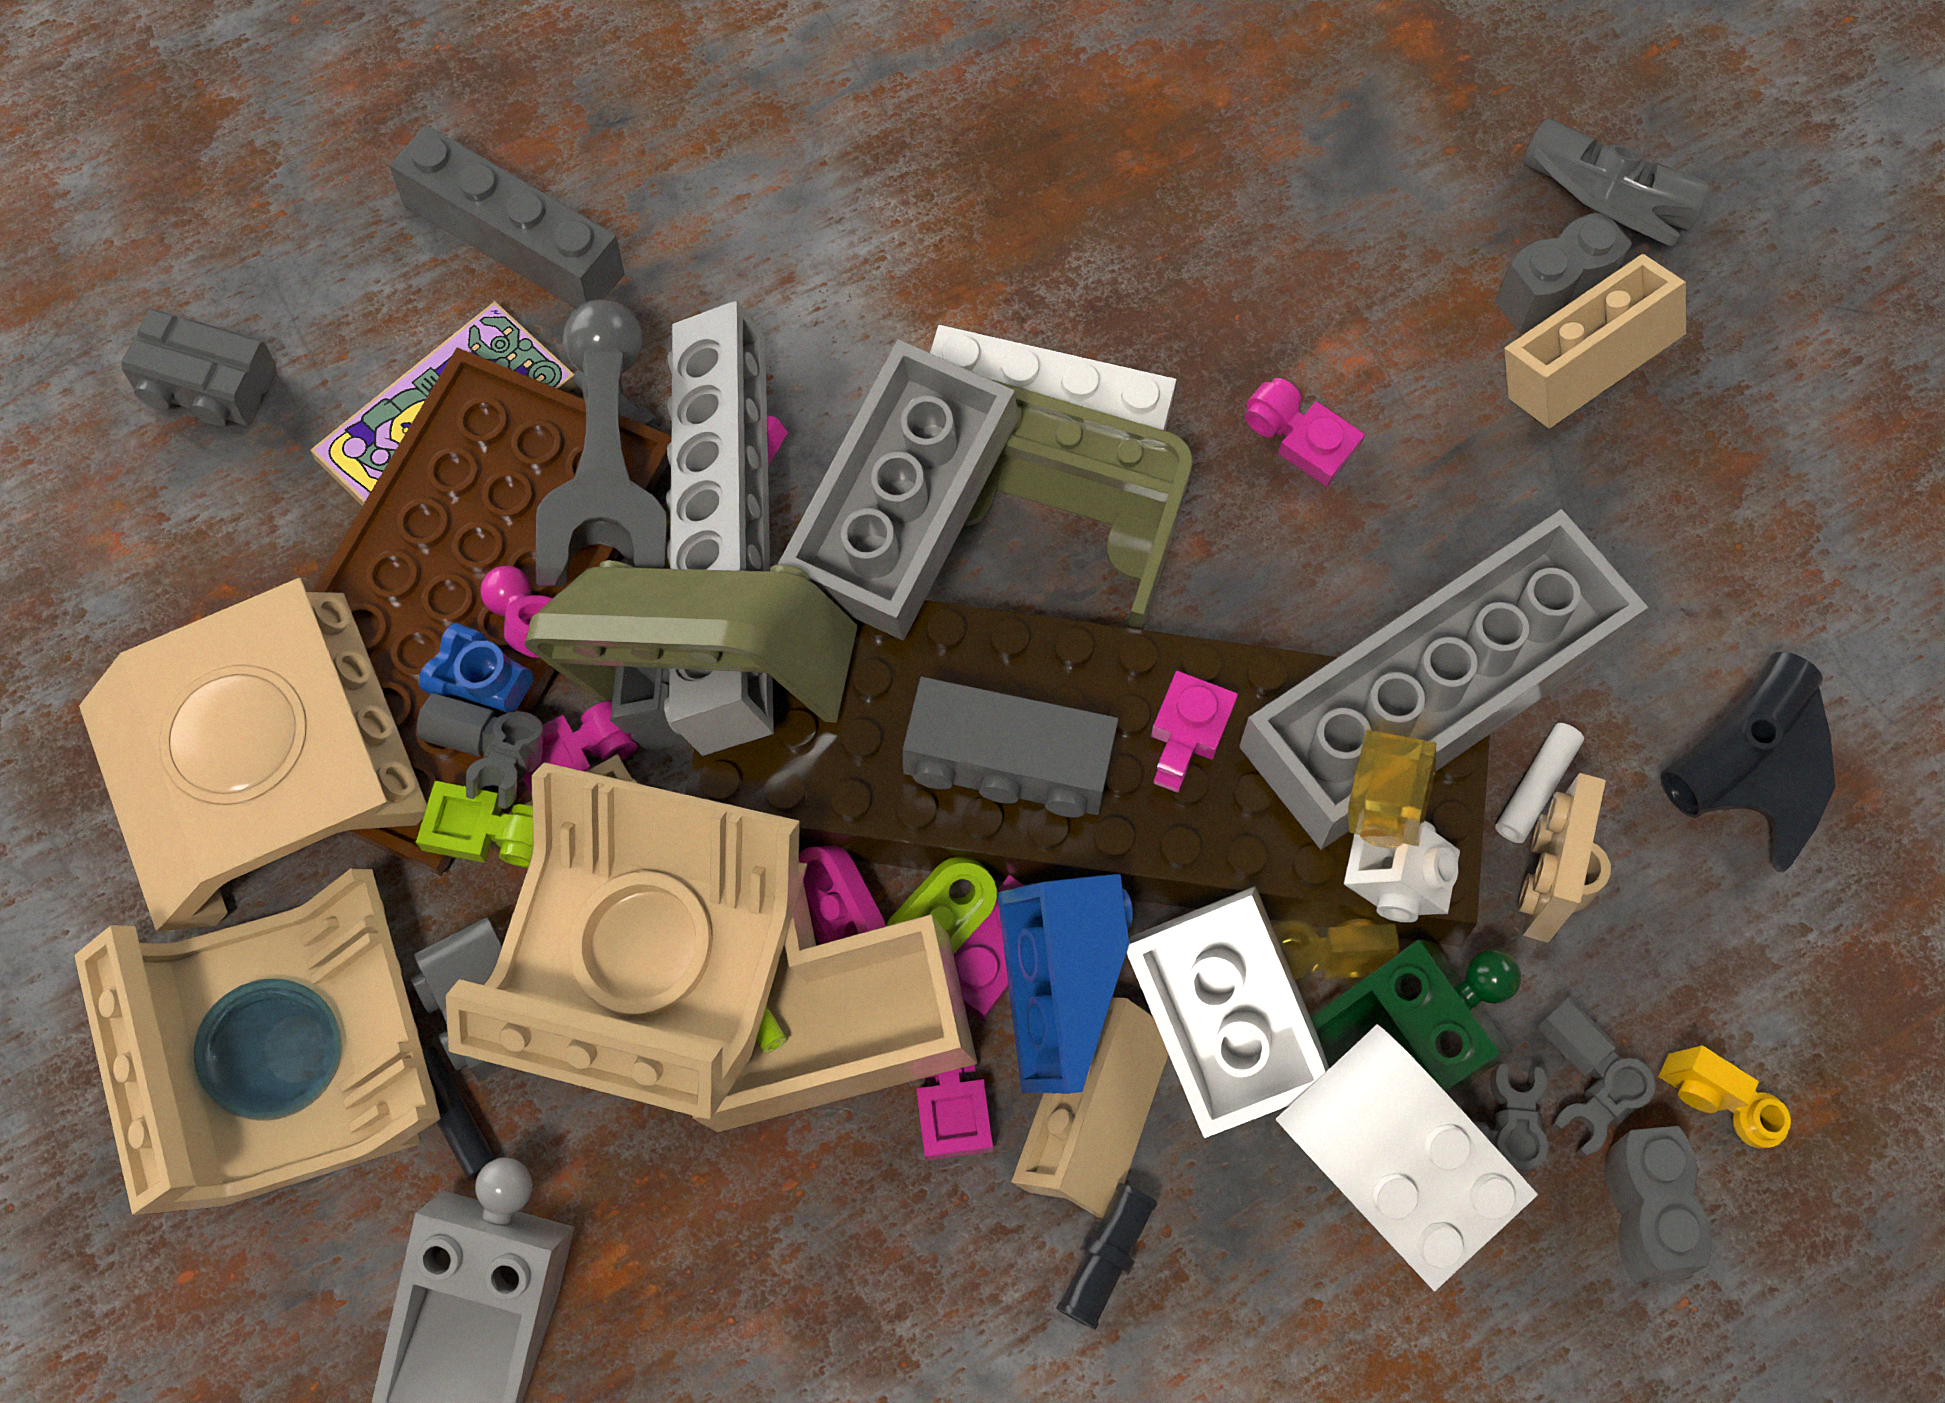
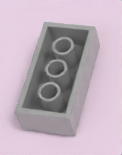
(902, 487)

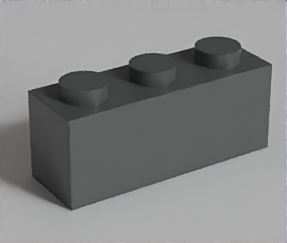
(1008, 747)

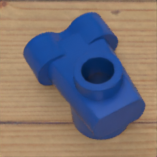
(475, 671)

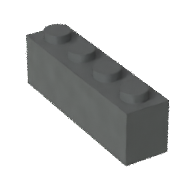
(507, 218)

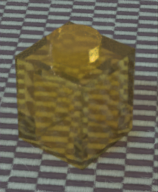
(1392, 789)

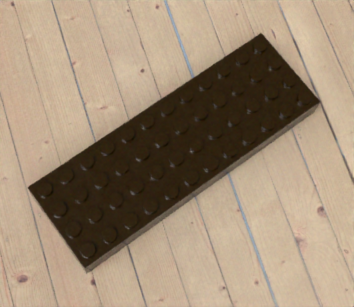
(1168, 846)

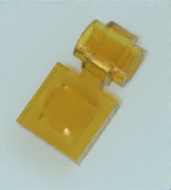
(1347, 951)

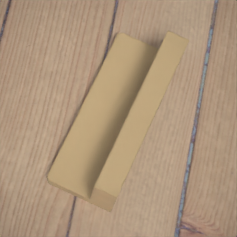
(1089, 1137)

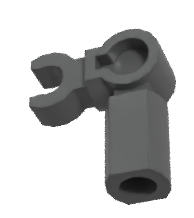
(509, 742)
(1620, 1083)
(1518, 1125)

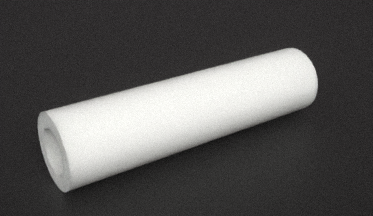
(1539, 783)

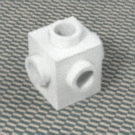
(1405, 878)

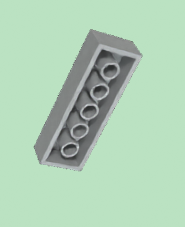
(1445, 669)

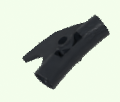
(1765, 757)

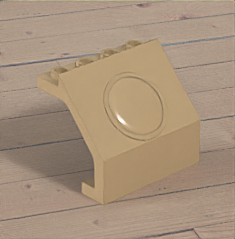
(245, 746)
(636, 943)

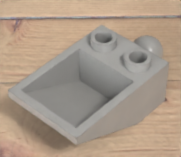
(460, 1317)

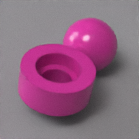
(509, 594)

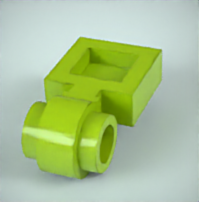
(469, 826)

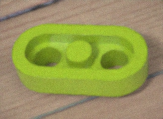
(956, 915)

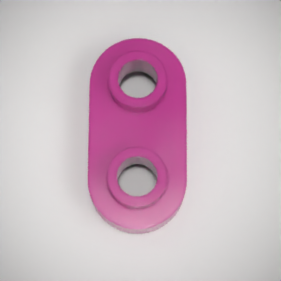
(837, 895)

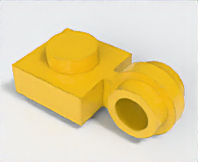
(1716, 1085)

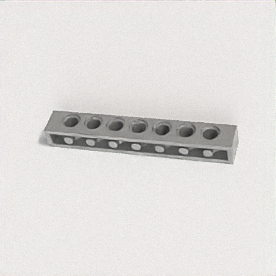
(718, 505)

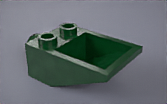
(1420, 1023)

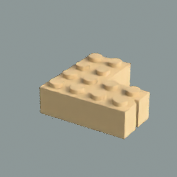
(853, 1019)

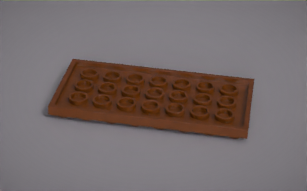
(445, 516)

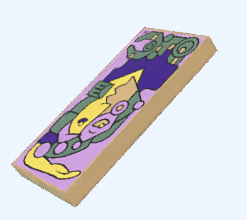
(367, 440)

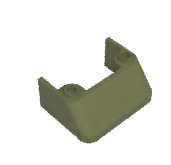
(1101, 472)
(698, 622)

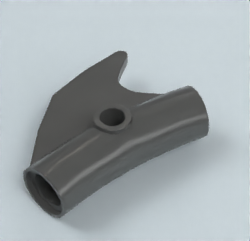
(1618, 181)

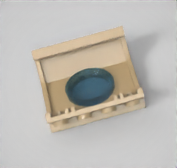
(256, 1050)

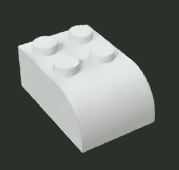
(1228, 1011)
(1406, 1156)

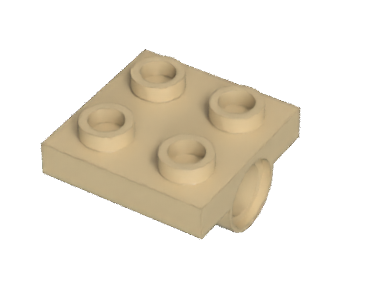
(1565, 860)

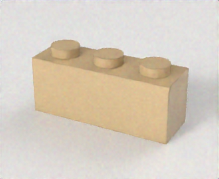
(1596, 340)

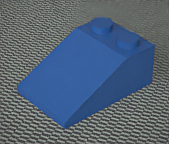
(1062, 968)

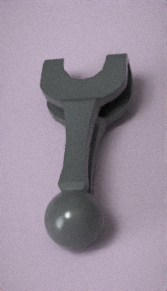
(600, 500)

